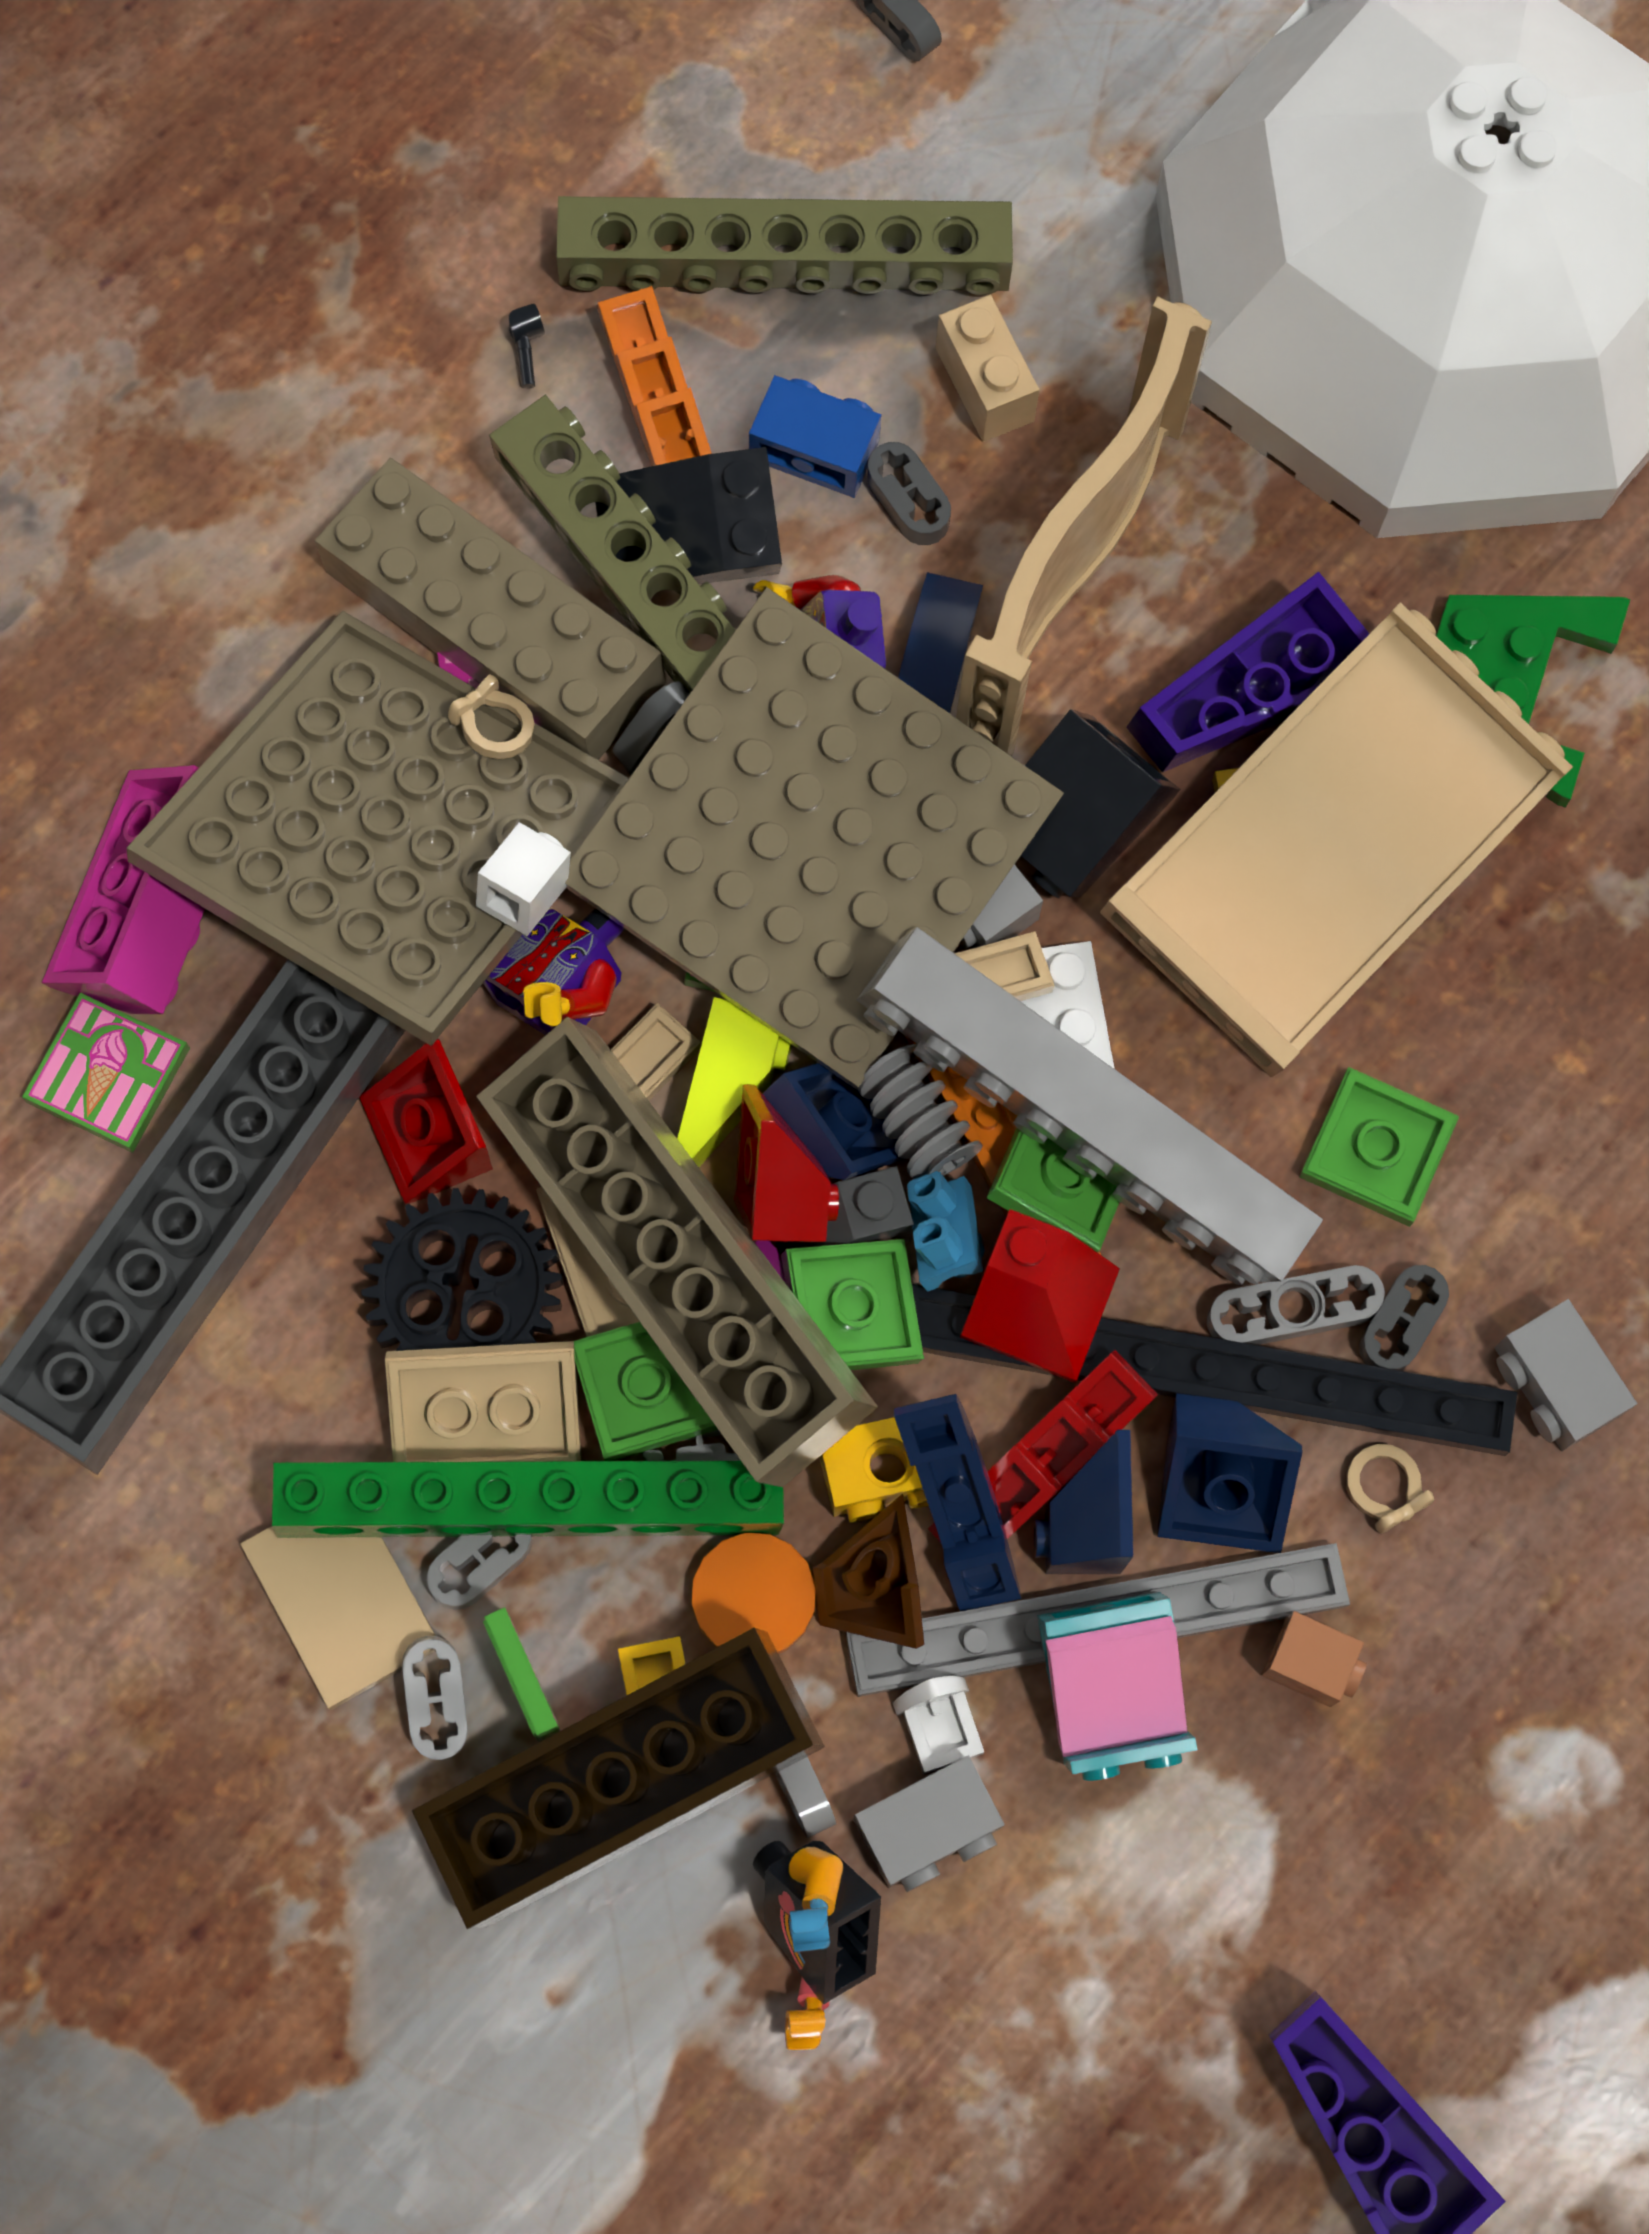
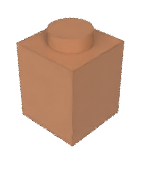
(1315, 1660)

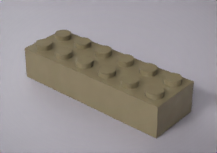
(490, 608)

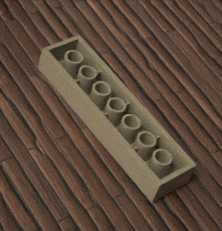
(676, 1254)

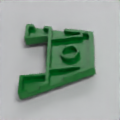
(1513, 640)

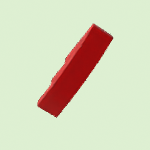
(1066, 1440)

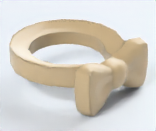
(487, 693)
(1415, 1498)

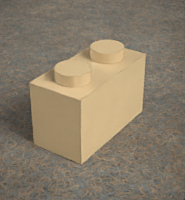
(986, 368)

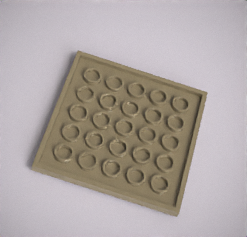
(359, 821)
(805, 829)

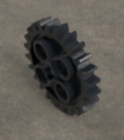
(408, 1279)

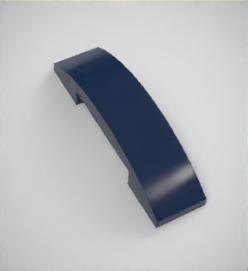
(940, 637)
(960, 1501)

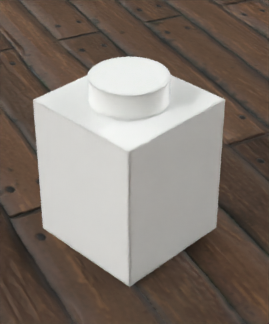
(523, 878)

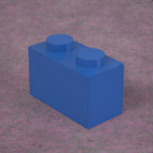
(816, 434)

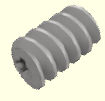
(914, 1115)

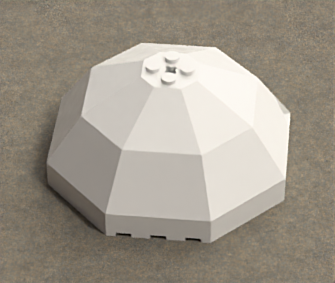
(1399, 294)

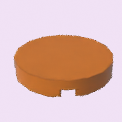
(754, 1584)

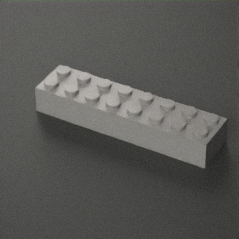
(1088, 1110)

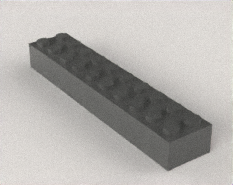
(192, 1215)

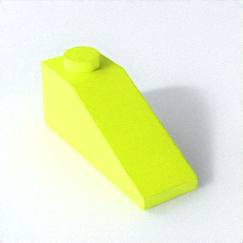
(732, 1054)

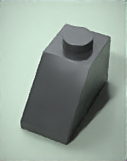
(869, 1211)

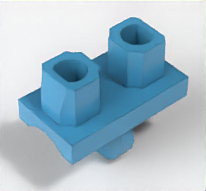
(944, 1229)

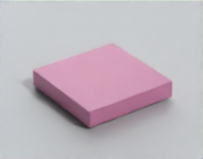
(1116, 1686)

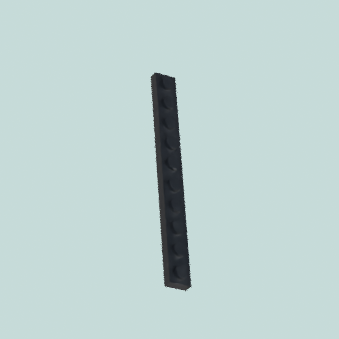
(1263, 1379)

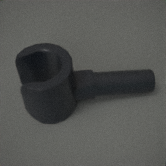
(524, 326)

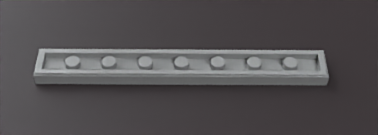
(1010, 1635)

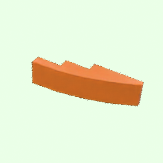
(653, 378)

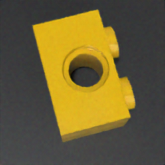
(850, 1480)

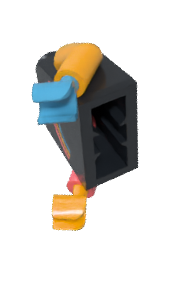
(825, 1926)

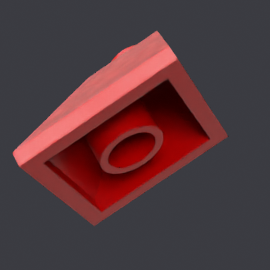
(778, 1179)
(1040, 1297)

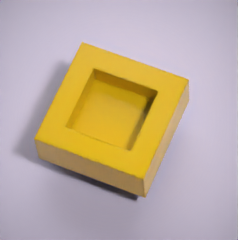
(649, 1662)

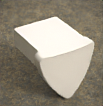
(939, 1722)

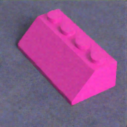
(127, 926)

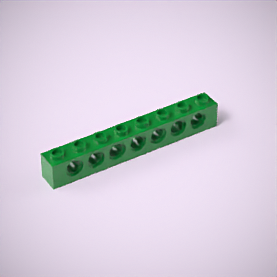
(522, 1499)

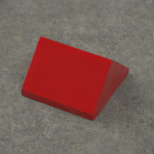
(425, 1125)

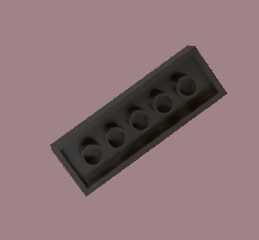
(617, 1779)

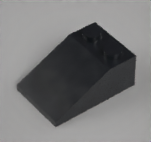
(714, 509)

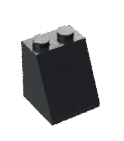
(1104, 806)

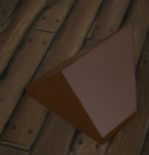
(873, 1582)

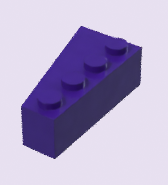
(1251, 677)
(1382, 2139)

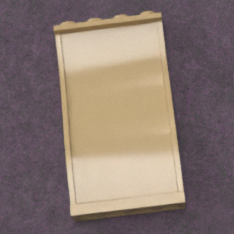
(1084, 525)
(1337, 839)

